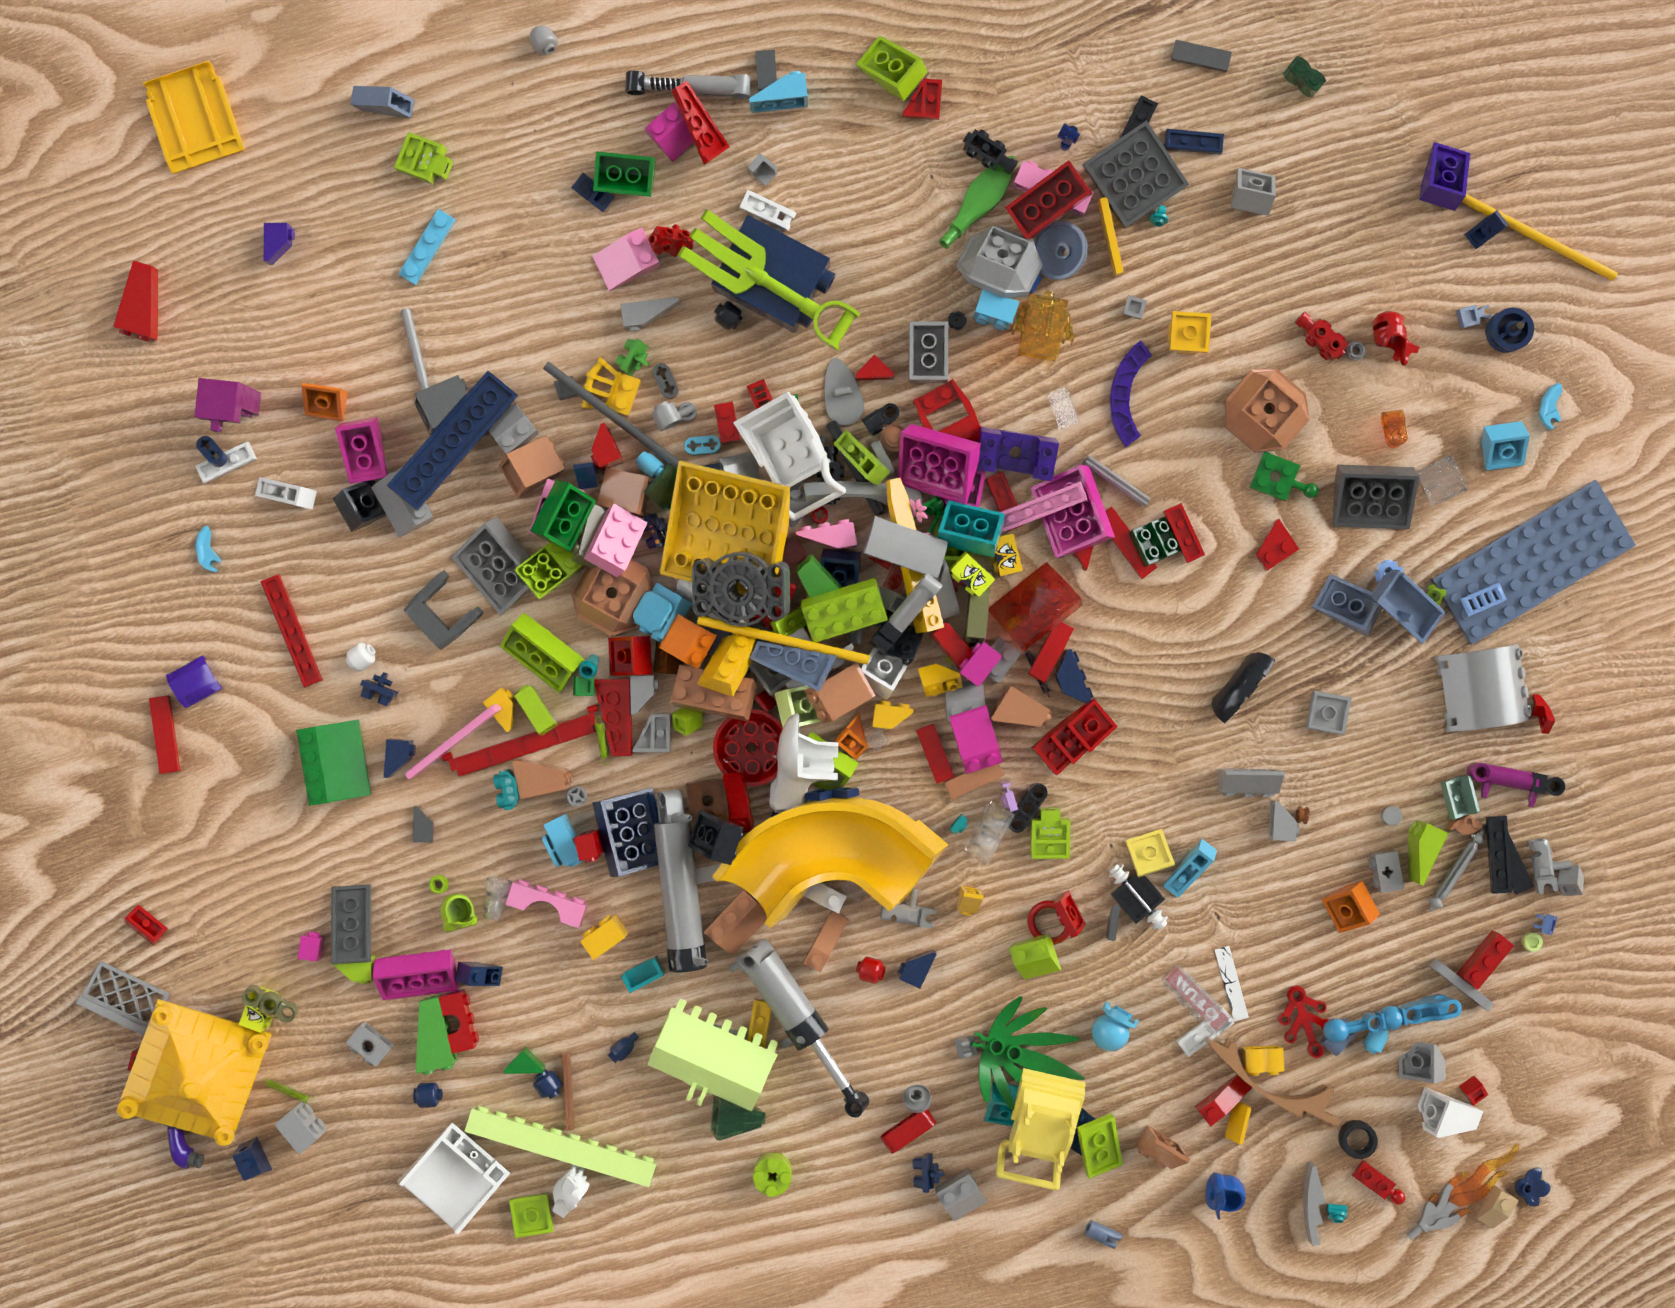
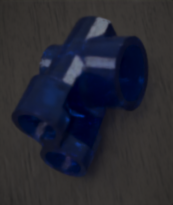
(1068, 135)

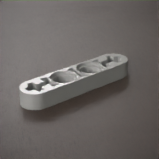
(1460, 984)

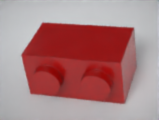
(725, 417)

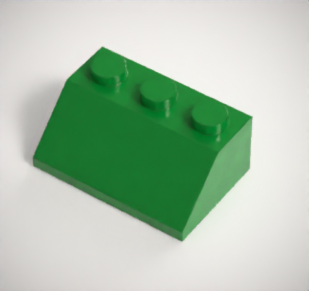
(624, 174)
(563, 515)

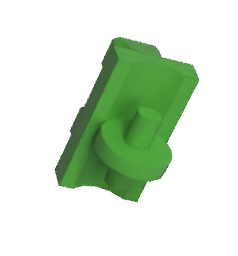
(635, 357)

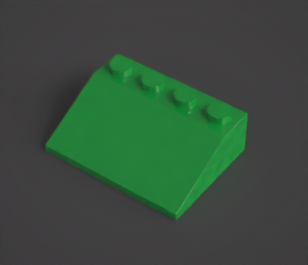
(333, 762)

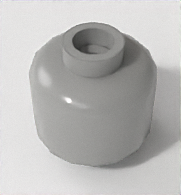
(543, 40)

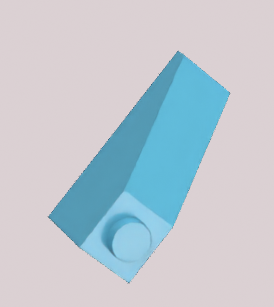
(1190, 868)

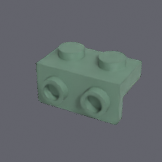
(1460, 796)

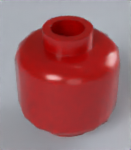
(871, 970)

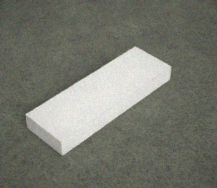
(236, 458)
(1195, 1038)

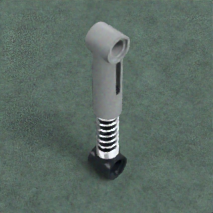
(735, 86)

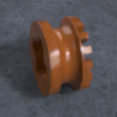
(1302, 814)

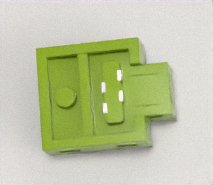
(423, 159)
(1050, 835)

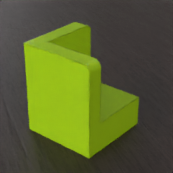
(687, 721)

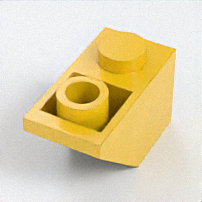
(939, 679)
(890, 716)

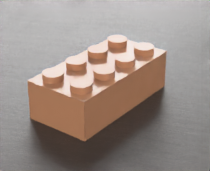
(691, 696)

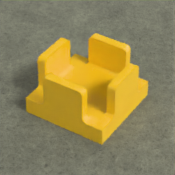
(1189, 332)

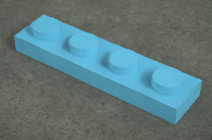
(427, 247)

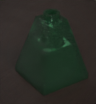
(732, 1119)

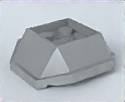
(1000, 262)

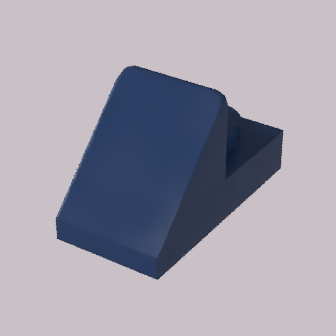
(1486, 229)
(586, 475)

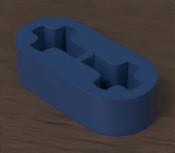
(214, 448)

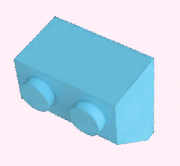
(1504, 445)

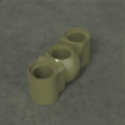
(262, 996)

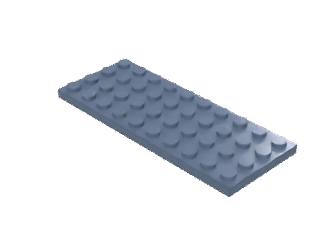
(1536, 560)

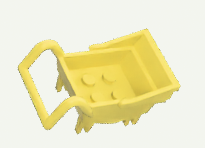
(1043, 1124)

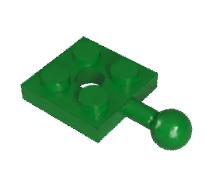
(1287, 471)

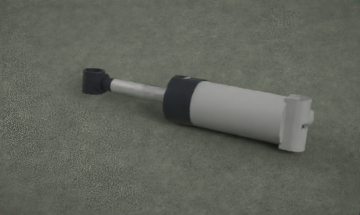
(795, 1014)

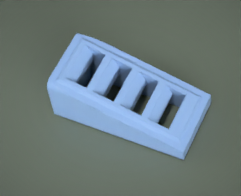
(1496, 587)

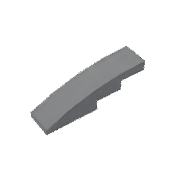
(1312, 1198)

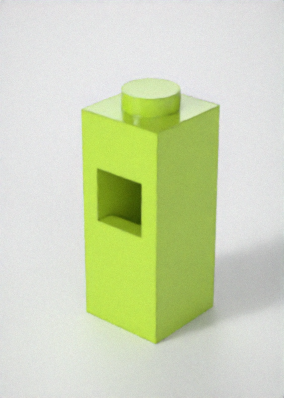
(535, 709)

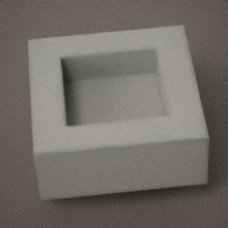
(1134, 307)

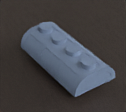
(1408, 604)

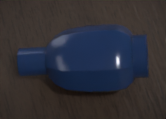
(622, 1047)

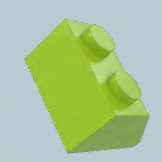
(1035, 956)

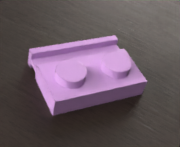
(1008, 799)

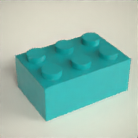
(971, 528)

